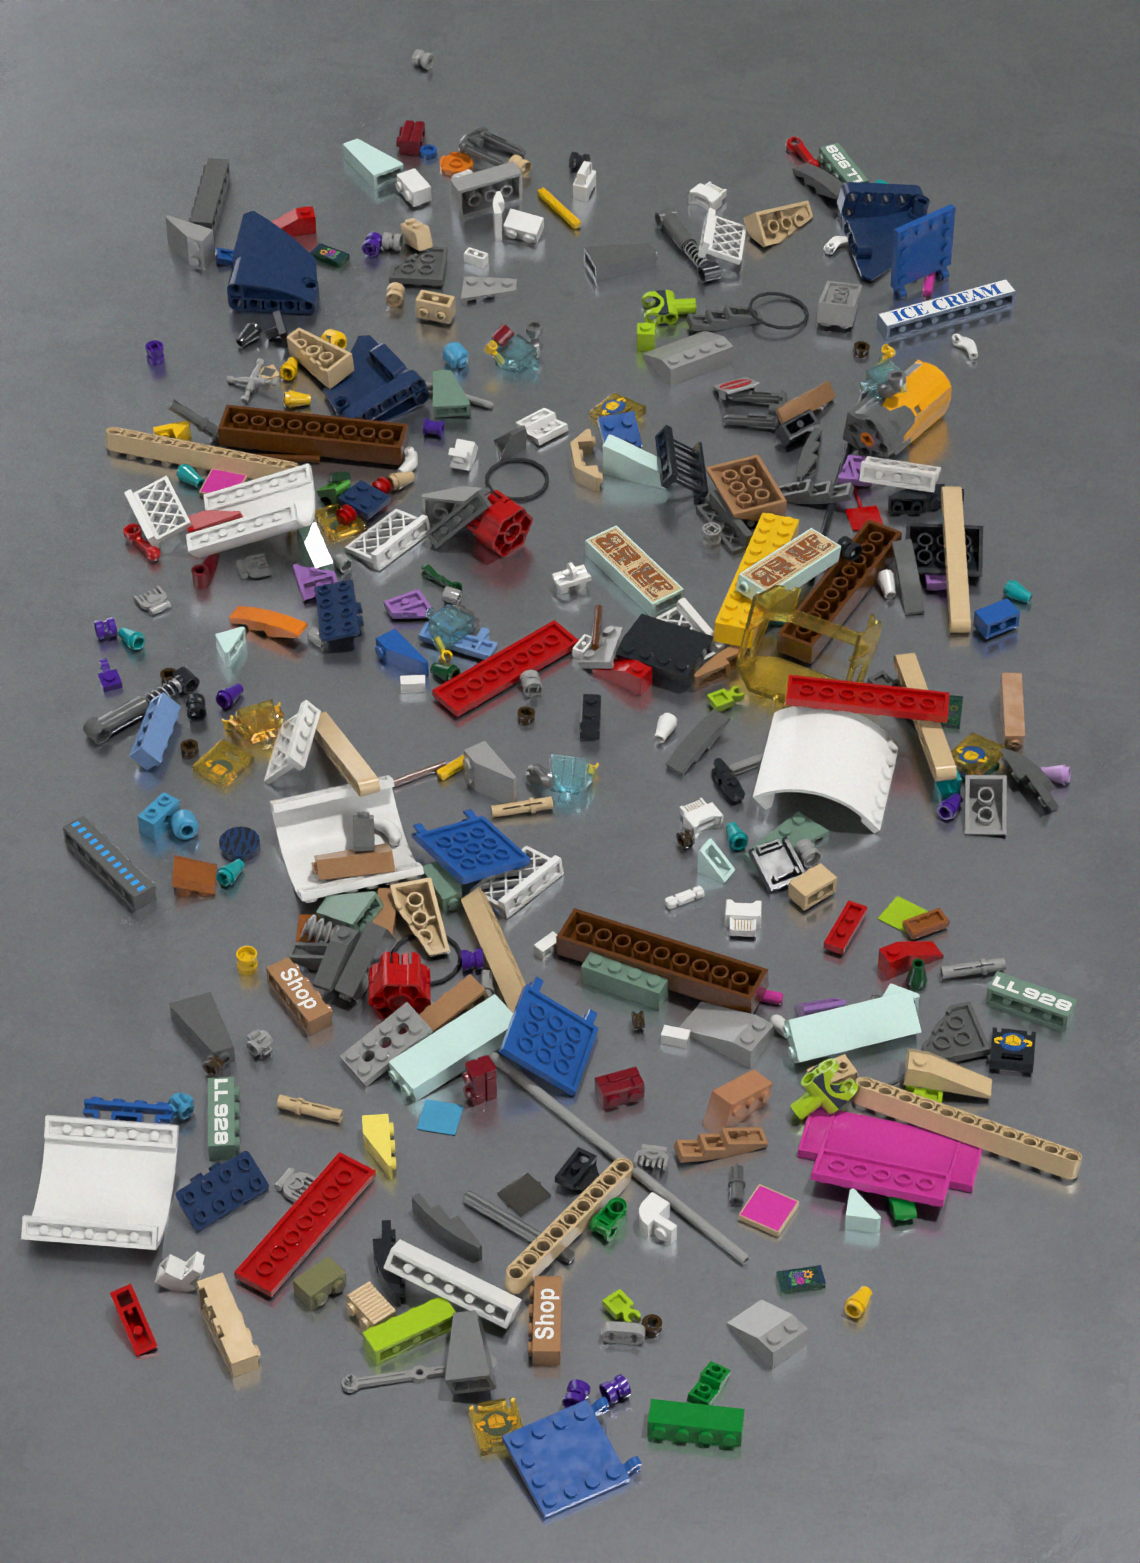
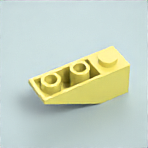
(378, 1143)

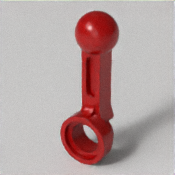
(800, 149)
(133, 533)

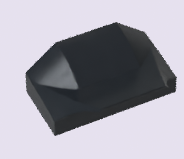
(578, 1170)

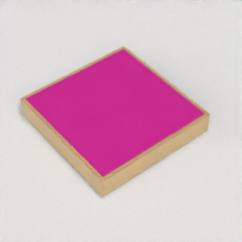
(219, 480)
(768, 1210)

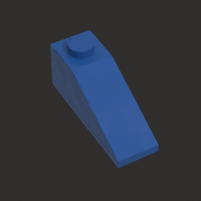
(400, 653)

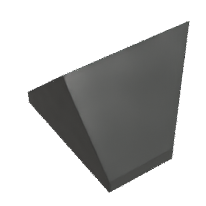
(510, 443)

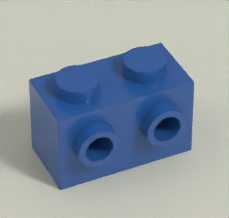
(996, 618)

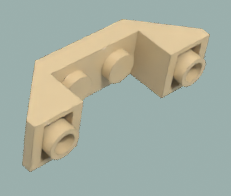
(585, 475)

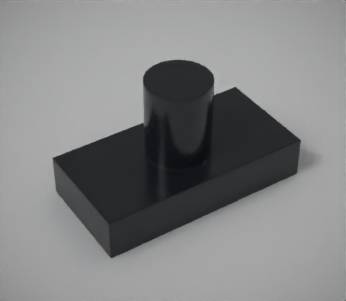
(278, 330)

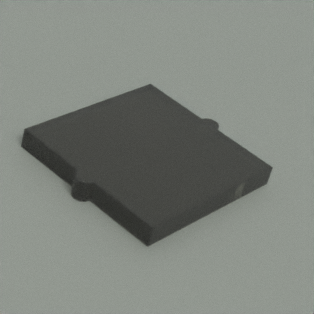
(524, 1194)

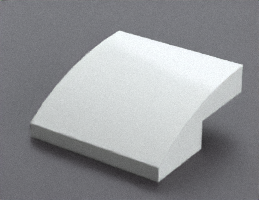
(498, 216)
(542, 426)

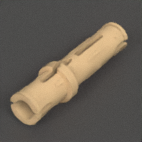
(531, 805)
(317, 1110)

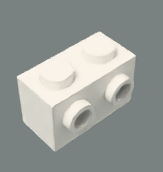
(413, 187)
(523, 226)

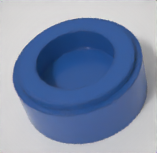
(428, 152)

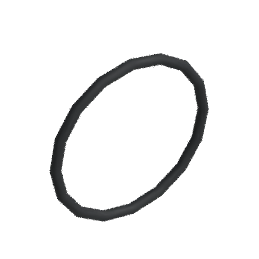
(772, 325)
(524, 460)
(449, 940)

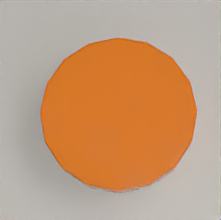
(455, 163)

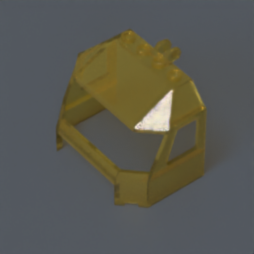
(769, 674)

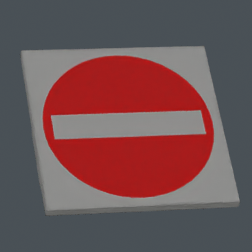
(735, 386)

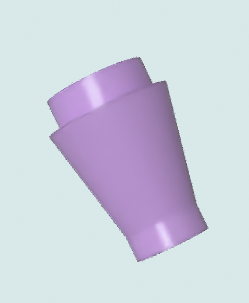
(1058, 774)

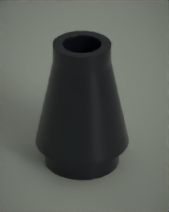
(250, 333)

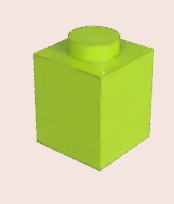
(646, 336)

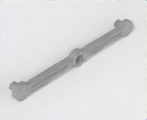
(352, 1383)

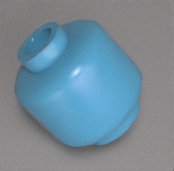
(455, 355)
(184, 824)

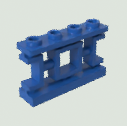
(127, 1110)

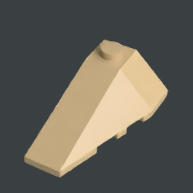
(775, 224)
(421, 912)
(937, 1073)

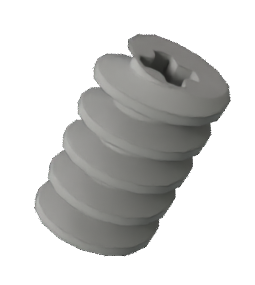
(319, 930)

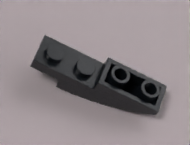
(915, 500)
(389, 1281)

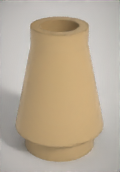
(400, 479)

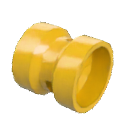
(247, 960)

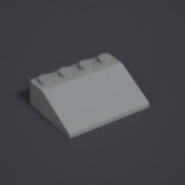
(690, 357)

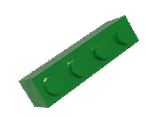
(695, 1422)

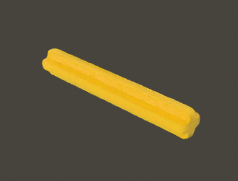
(559, 208)

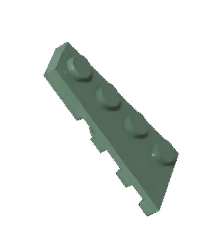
(795, 828)

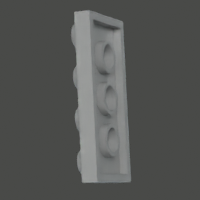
(385, 1031)

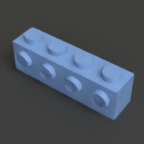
(155, 731)

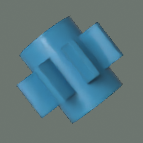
(182, 1105)

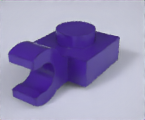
(108, 678)

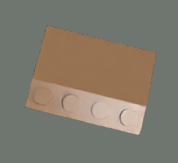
(748, 488)

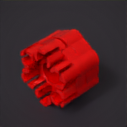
(502, 525)
(398, 983)

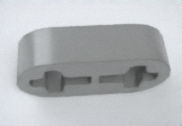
(623, 1333)

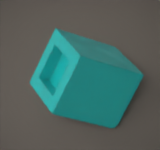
(948, 787)

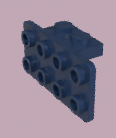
(338, 611)
(221, 1190)

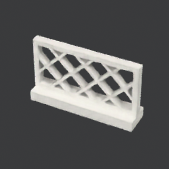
(710, 235)
(899, 474)
(143, 514)
(394, 544)
(695, 622)
(293, 742)
(527, 887)

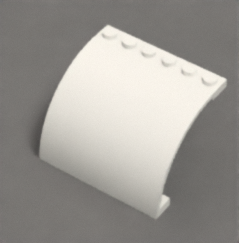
(268, 509)
(829, 757)
(324, 824)
(104, 1183)

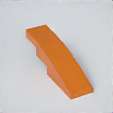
(271, 622)

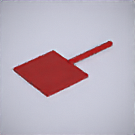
(860, 515)

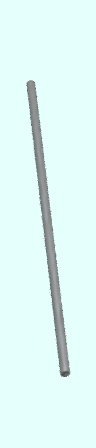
(614, 1154)

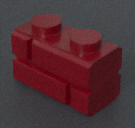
(411, 137)
(480, 1080)
(619, 1087)

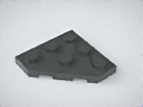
(421, 269)
(958, 1035)

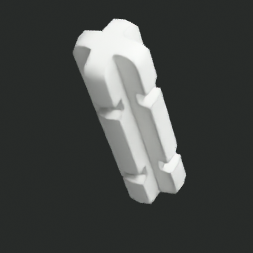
(684, 897)

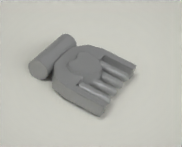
(252, 566)
(155, 602)
(652, 1155)
(293, 1183)

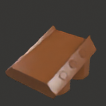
(194, 877)

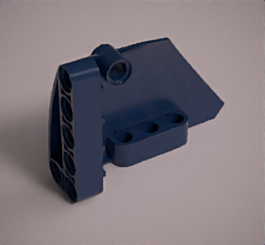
(870, 218)
(271, 270)
(378, 386)

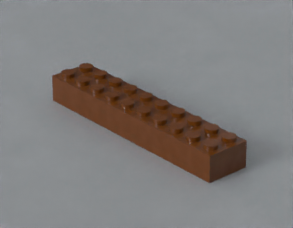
(313, 434)
(840, 590)
(687, 967)

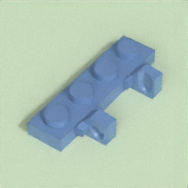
(475, 646)

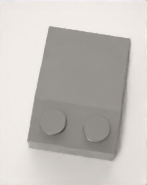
(191, 241)
(441, 503)
(489, 773)
(985, 804)
(770, 1332)

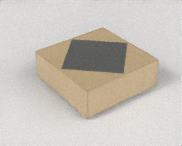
(269, 372)

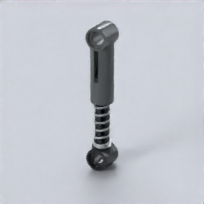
(670, 223)
(101, 728)

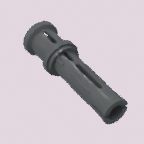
(202, 423)

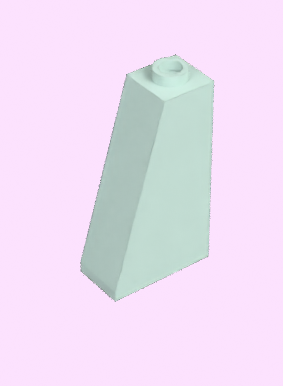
(371, 163)
(630, 462)

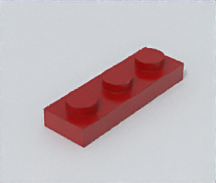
(845, 927)

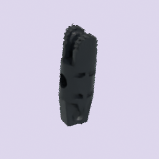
(727, 780)

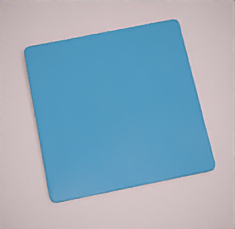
(440, 1117)

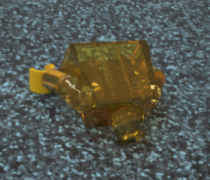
(257, 723)

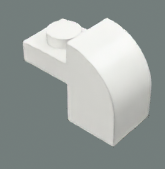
(463, 454)
(654, 1219)
(180, 1275)

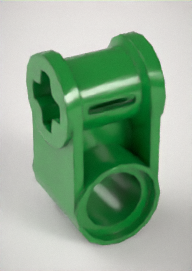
(610, 1218)

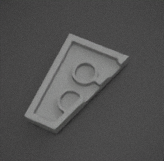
(482, 287)
(608, 645)

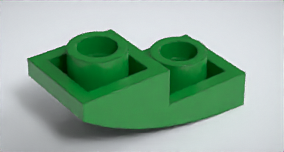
(902, 1209)
(709, 1385)

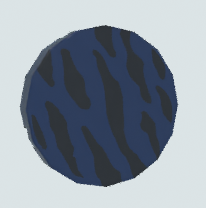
(239, 843)

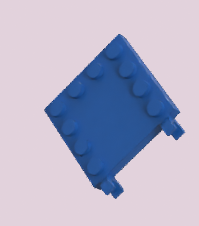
(922, 248)
(471, 848)
(549, 1038)
(568, 1458)

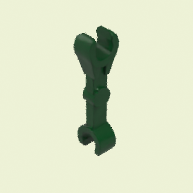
(430, 573)

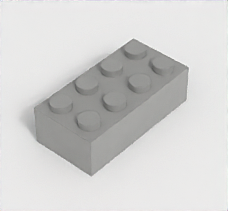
(476, 191)

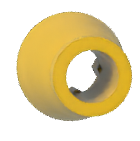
(289, 369)
(296, 399)
(857, 1304)

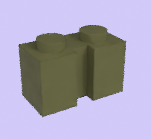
(319, 1282)

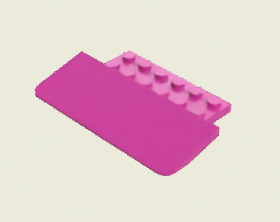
(887, 1157)

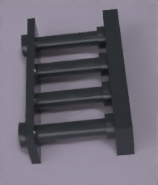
(669, 468)

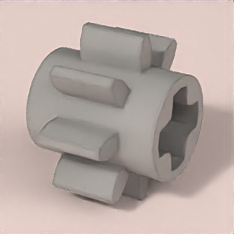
(259, 1042)

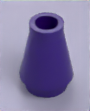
(226, 697)
(948, 808)

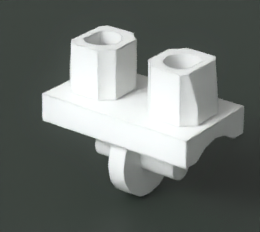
(570, 577)

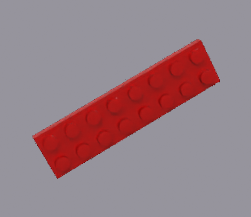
(504, 668)
(867, 698)
(305, 1224)

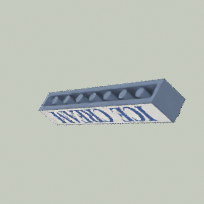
(946, 309)

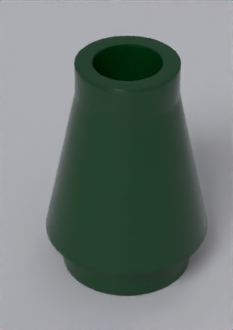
(444, 671)
(917, 975)

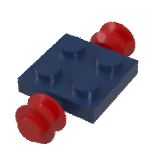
(363, 500)

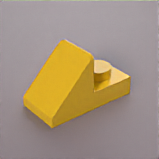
(177, 430)

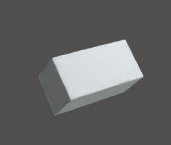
(476, 257)
(581, 647)
(412, 683)
(546, 946)
(675, 1036)

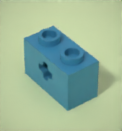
(156, 817)

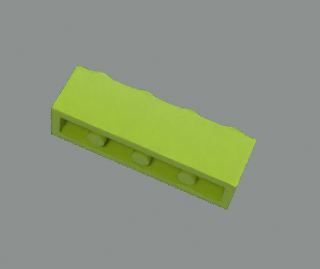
(408, 1330)

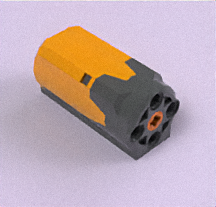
(889, 425)

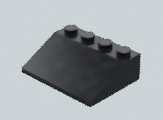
(930, 553)
(666, 647)

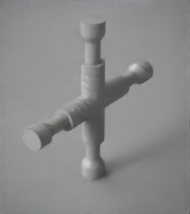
(252, 381)

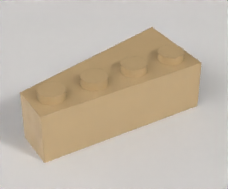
(320, 357)
(227, 1325)

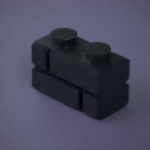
(797, 428)
(590, 716)

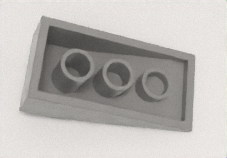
(838, 304)
(730, 1032)

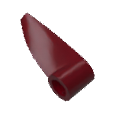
(502, 335)
(203, 573)

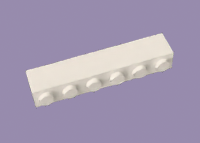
(452, 1283)

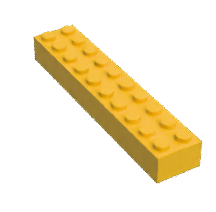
(769, 535)

